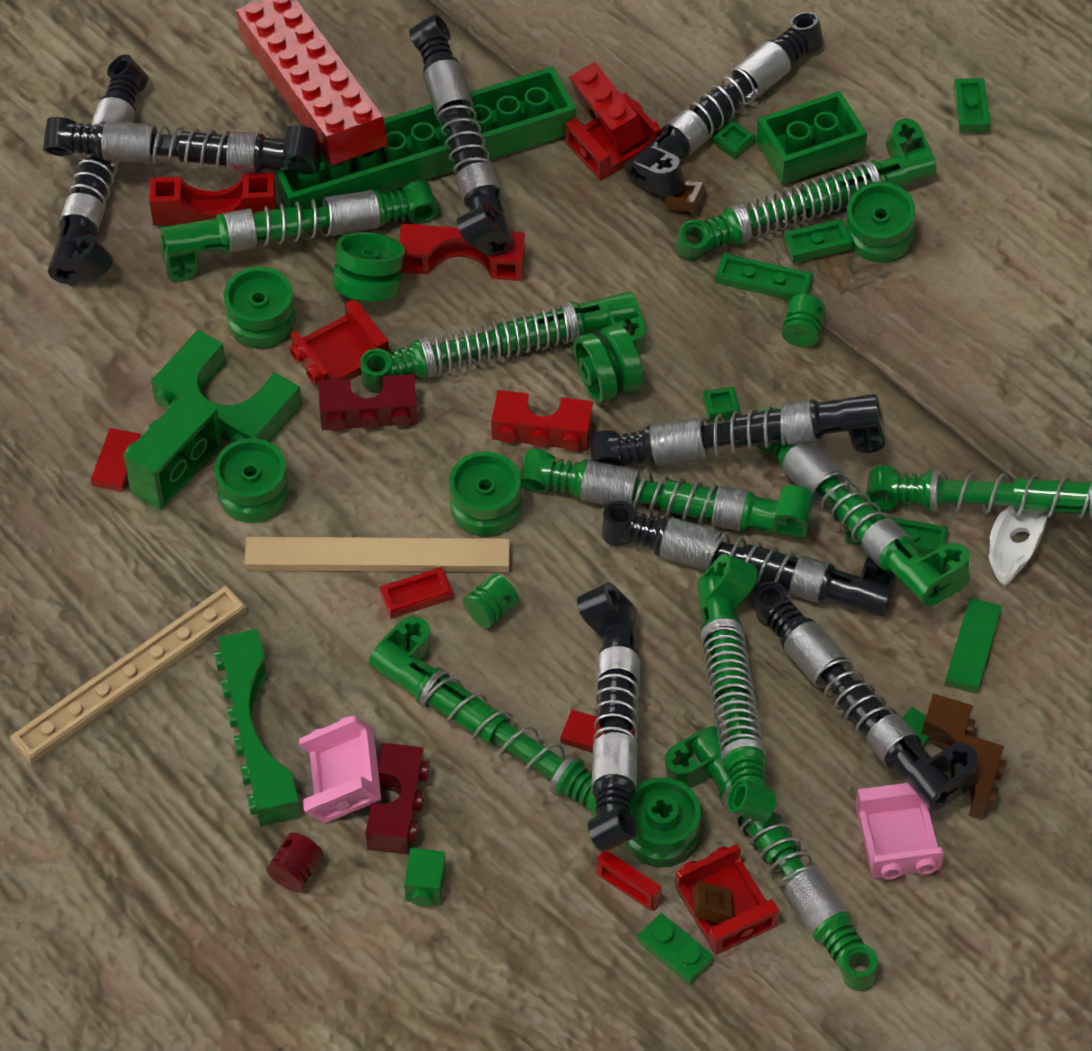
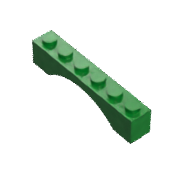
(271, 783)

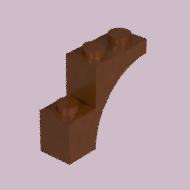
(949, 724)

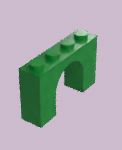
(255, 418)

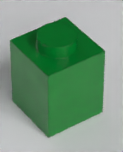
(425, 877)

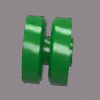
(881, 221)
(368, 266)
(259, 307)
(608, 363)
(251, 480)
(485, 493)
(666, 822)

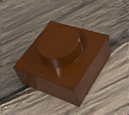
(688, 199)
(711, 902)

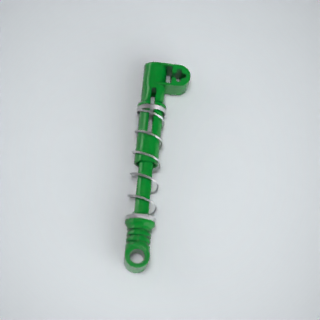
(930, 490)
(437, 690)

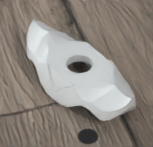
(1008, 556)

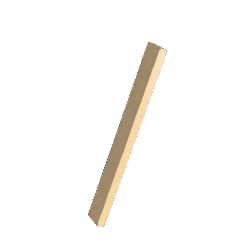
(377, 554)
(128, 674)

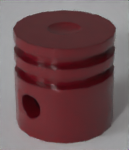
(294, 862)

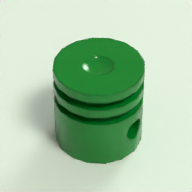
(803, 320)
(489, 601)

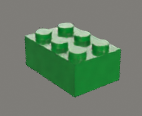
(811, 137)
(173, 450)

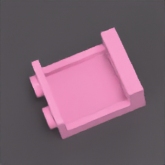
(341, 769)
(897, 832)

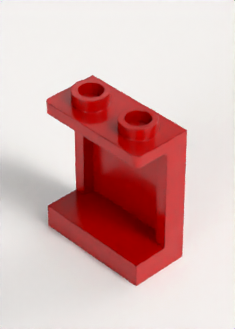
(597, 150)
(338, 347)
(750, 910)

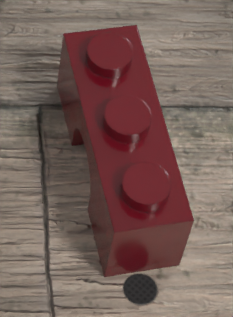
(345, 410)
(393, 824)

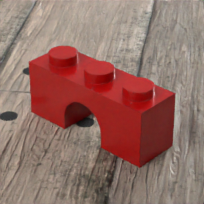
(603, 100)
(564, 429)

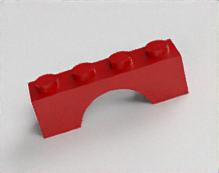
(179, 203)
(430, 245)

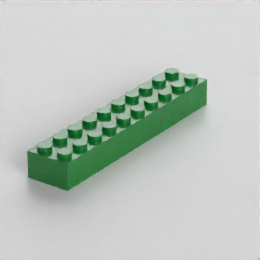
(510, 117)

